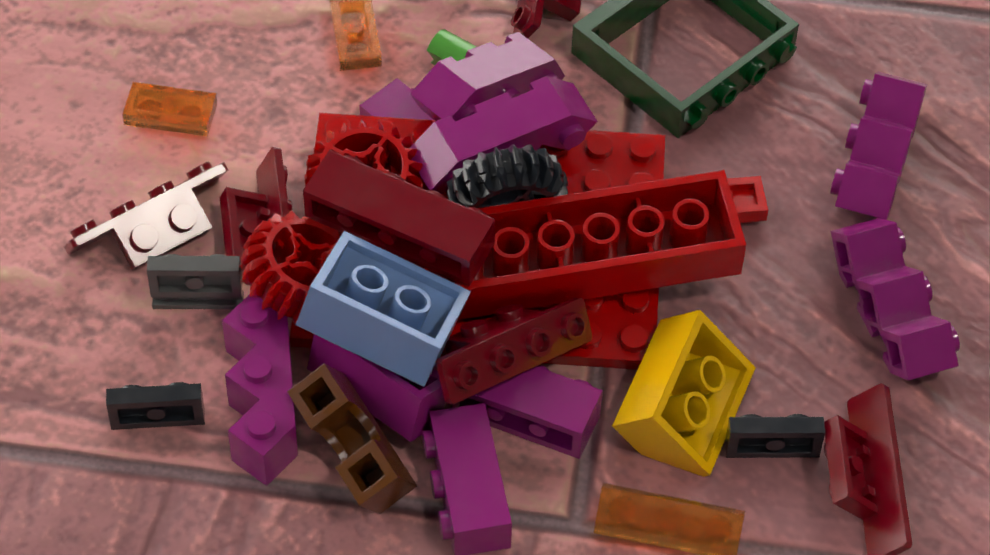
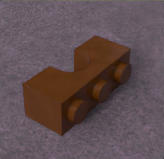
(366, 456)

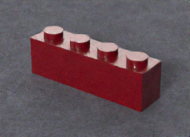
(399, 217)

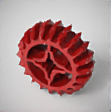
(373, 148)
(300, 253)

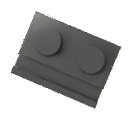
(195, 281)

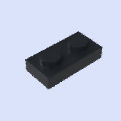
(155, 406)
(774, 436)

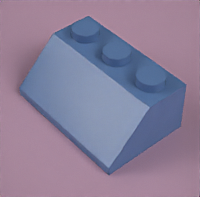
(382, 308)

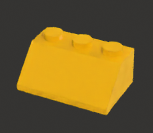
(684, 394)

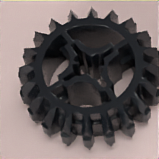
(507, 178)

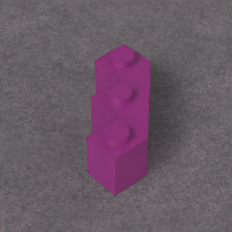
(483, 74)
(546, 115)
(879, 145)
(894, 299)
(257, 388)

